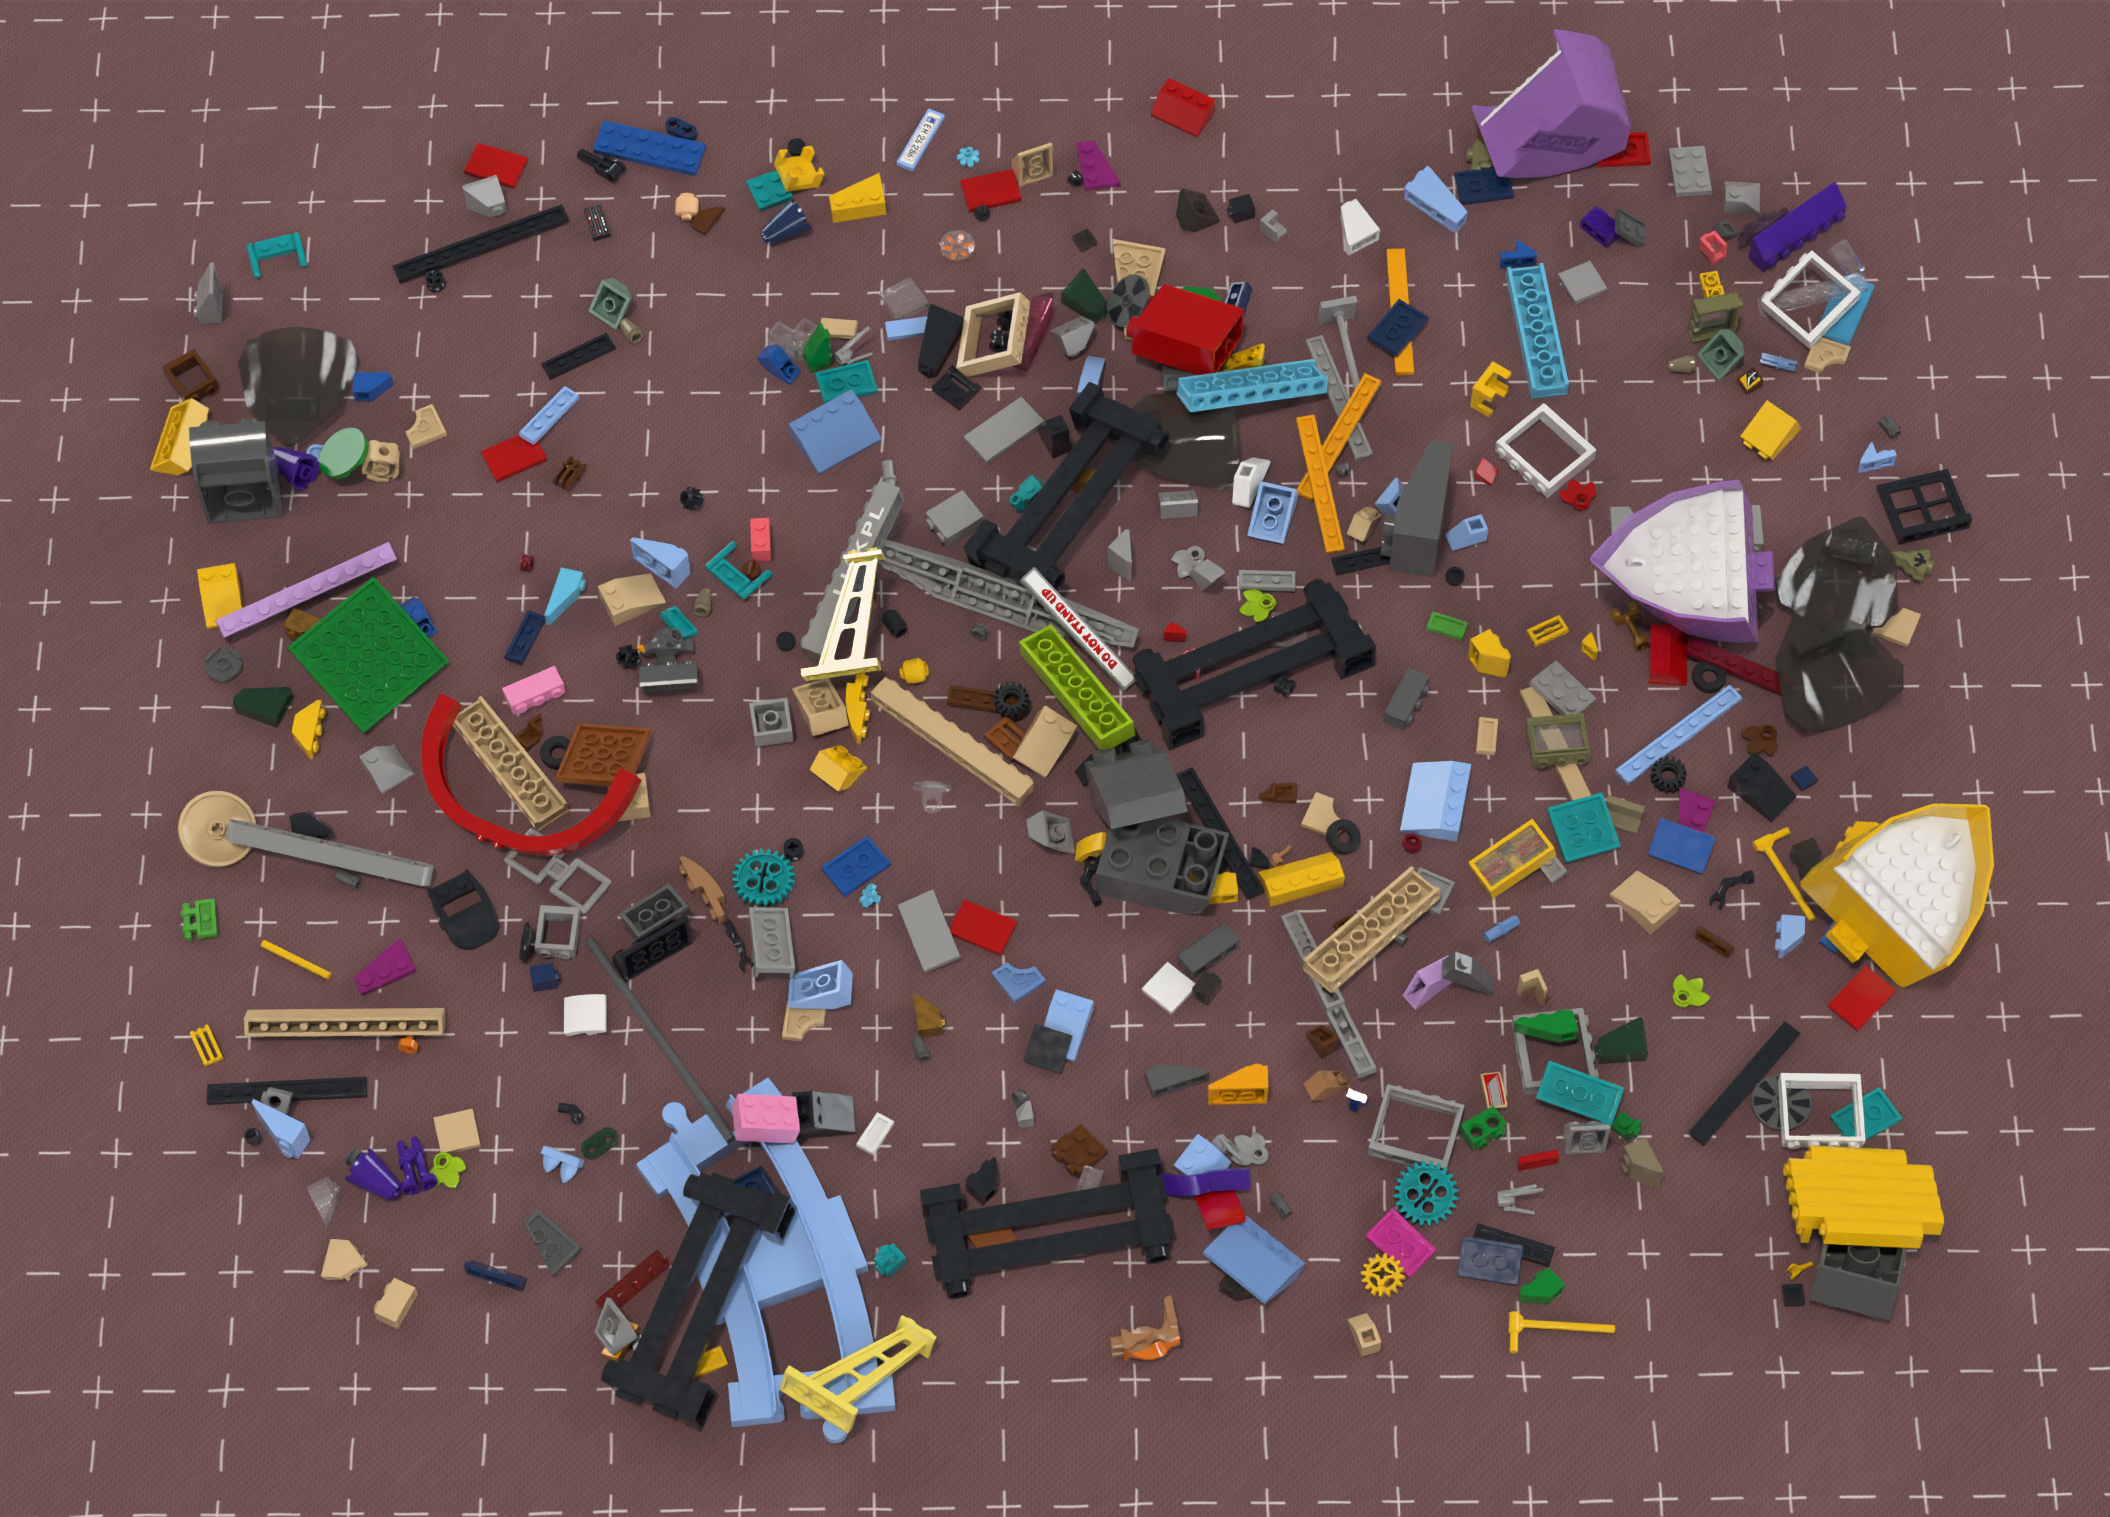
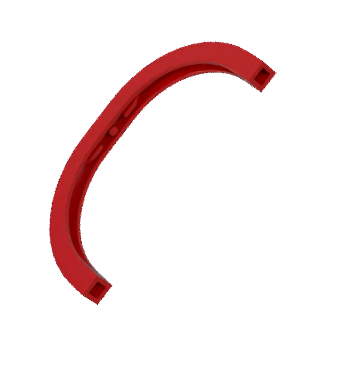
(584, 833)

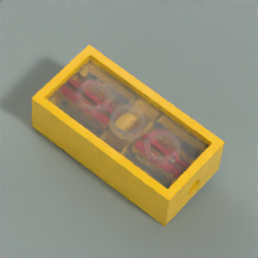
(1512, 859)

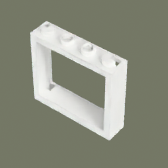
(1811, 338)
(1565, 432)
(1822, 1081)

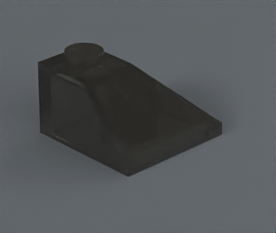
(1195, 211)

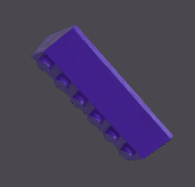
(1797, 228)

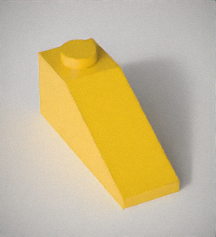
(1225, 889)

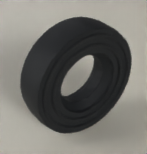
(1704, 686)
(548, 745)
(1350, 828)

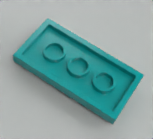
(1579, 1093)

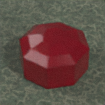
(1412, 843)

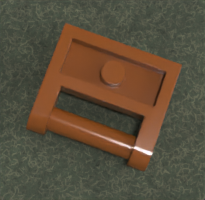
(1002, 739)

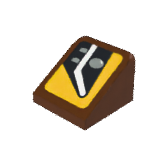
(1750, 380)

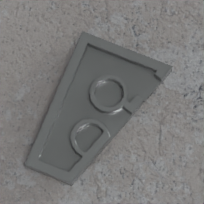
(552, 1243)

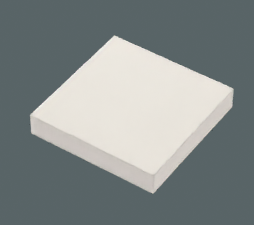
(1169, 988)

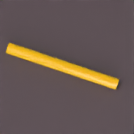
(295, 959)

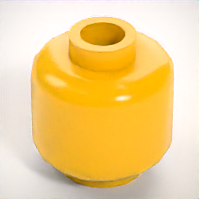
(914, 671)

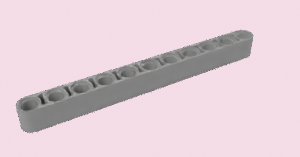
(329, 852)

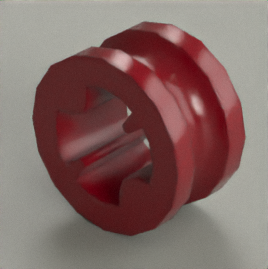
(527, 562)

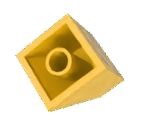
(1770, 431)

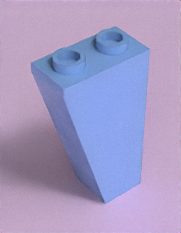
(1435, 199)

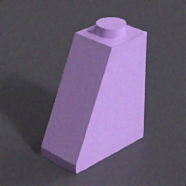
(1426, 984)

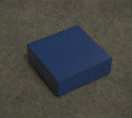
(1804, 778)

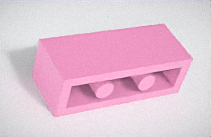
(533, 690)

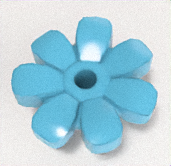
(968, 156)
(869, 896)

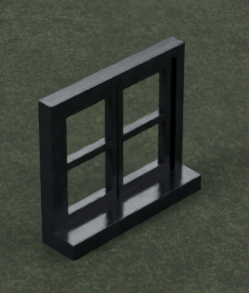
(1931, 528)

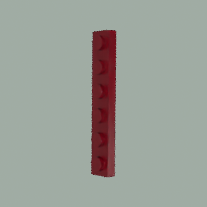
(1733, 664)

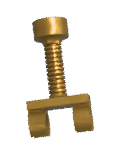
(1640, 642)

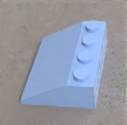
(1436, 799)

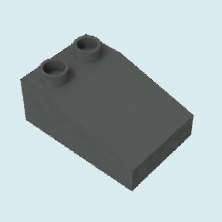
(1415, 530)
(1134, 785)
(1858, 1278)

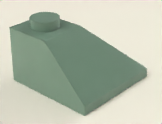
(611, 302)
(1722, 353)

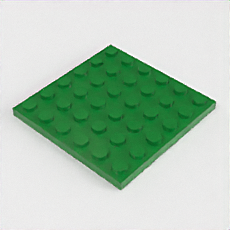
(368, 655)

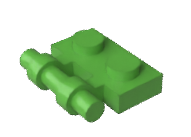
(205, 919)

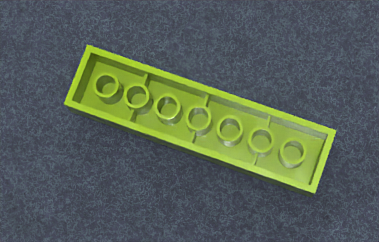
(1077, 688)

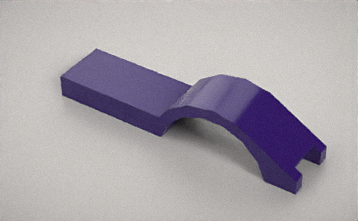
(1206, 1182)

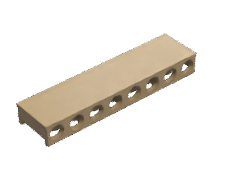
(510, 765)
(1370, 930)

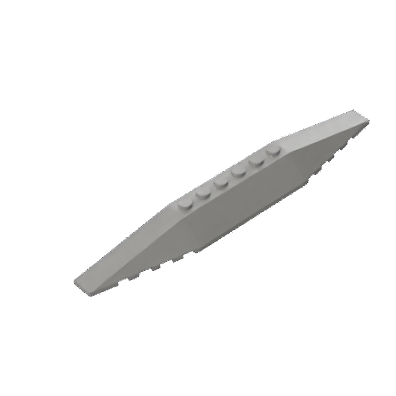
(992, 593)

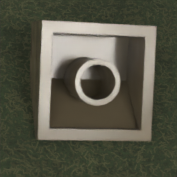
(1641, 1163)

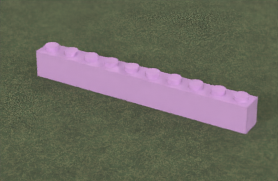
(305, 590)

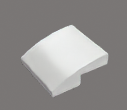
(585, 1014)

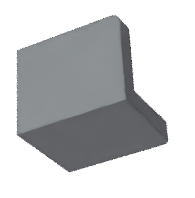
(1271, 227)

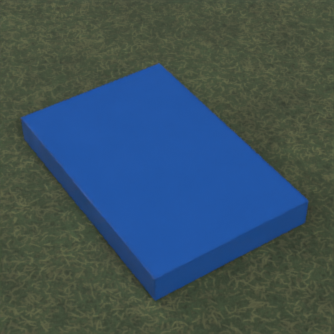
(1681, 845)
(855, 866)

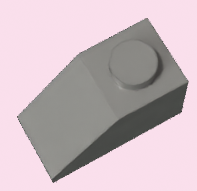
(1205, 573)

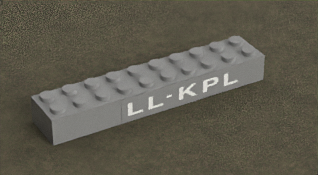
(870, 533)

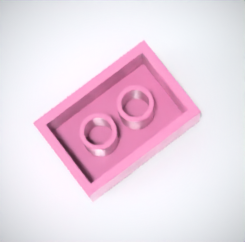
(765, 1118)

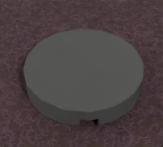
(223, 665)

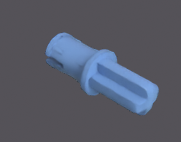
(1778, 362)
(1501, 929)

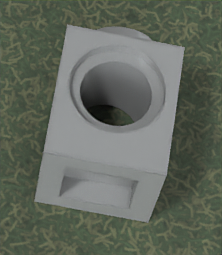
(284, 1096)

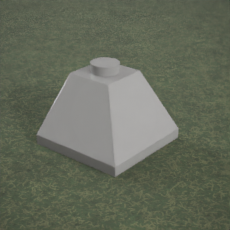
(485, 197)
(1741, 198)
(1073, 335)
(385, 767)
(1051, 831)

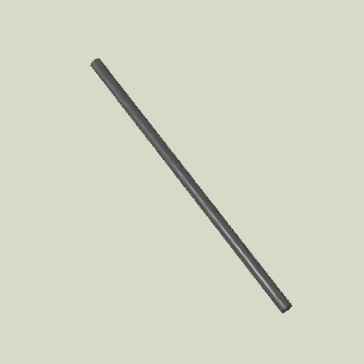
(660, 1041)

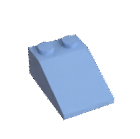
(1273, 512)
(662, 559)
(821, 987)
(1070, 1015)
(286, 1132)

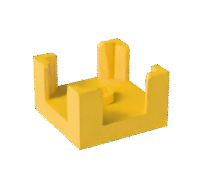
(798, 171)
(1488, 386)

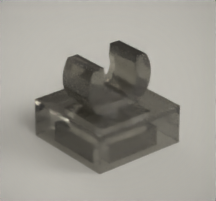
(1084, 240)

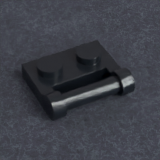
(952, 392)

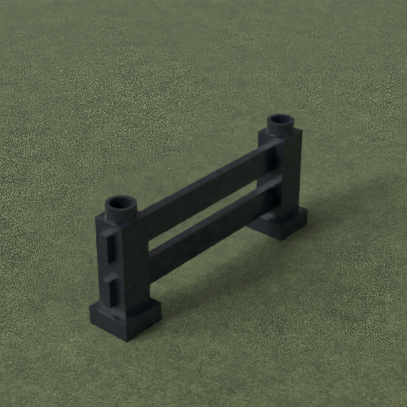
(1097, 420)
(1179, 709)
(1140, 1191)
(673, 1393)

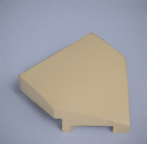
(341, 1260)

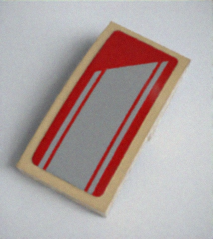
(1493, 1090)

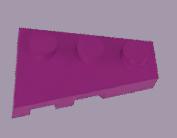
(1095, 168)
(1694, 810)
(385, 969)

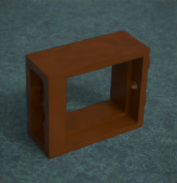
(182, 365)

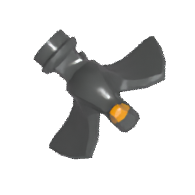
(666, 644)

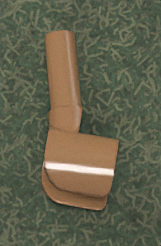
(1277, 857)

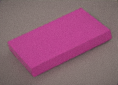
(1398, 1238)

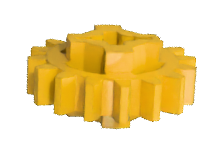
(1392, 1276)

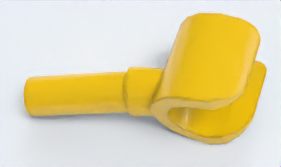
(1795, 1269)

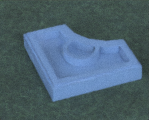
(1018, 982)

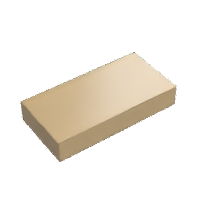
(840, 328)
(1487, 736)

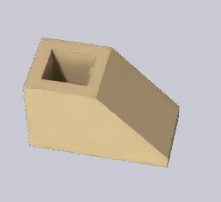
(1364, 523)
(1365, 1334)

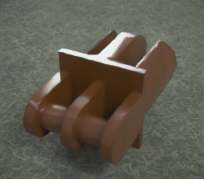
(569, 474)

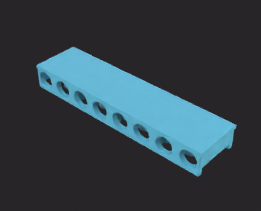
(1537, 331)
(1251, 385)

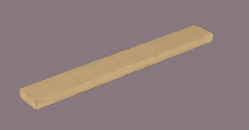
(1568, 773)

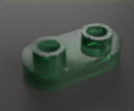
(598, 1143)

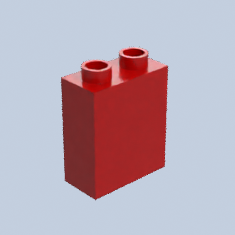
(1186, 330)

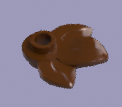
(1758, 741)

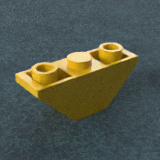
(1245, 359)
(308, 727)

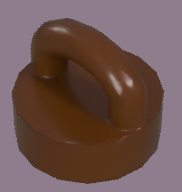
(751, 570)

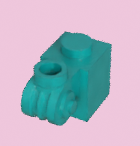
(1027, 493)
(889, 1260)

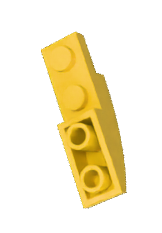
(857, 707)

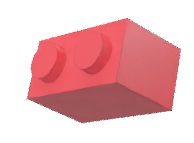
(760, 539)

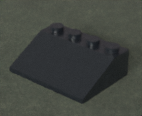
(653, 949)

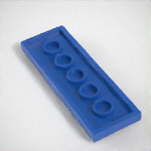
(649, 148)

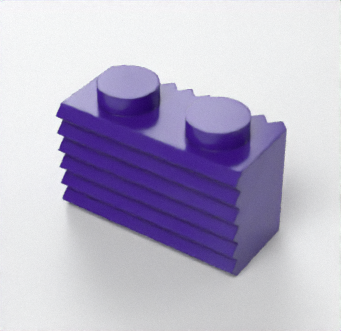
(1600, 226)

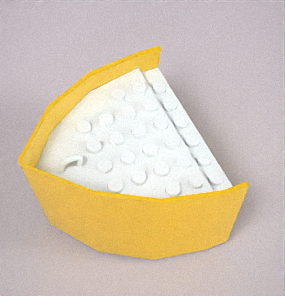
(1908, 889)

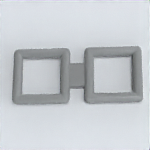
(560, 872)

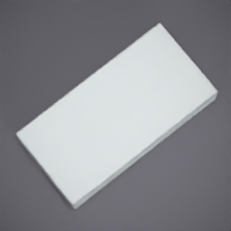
(875, 1133)

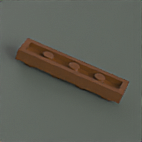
(976, 698)

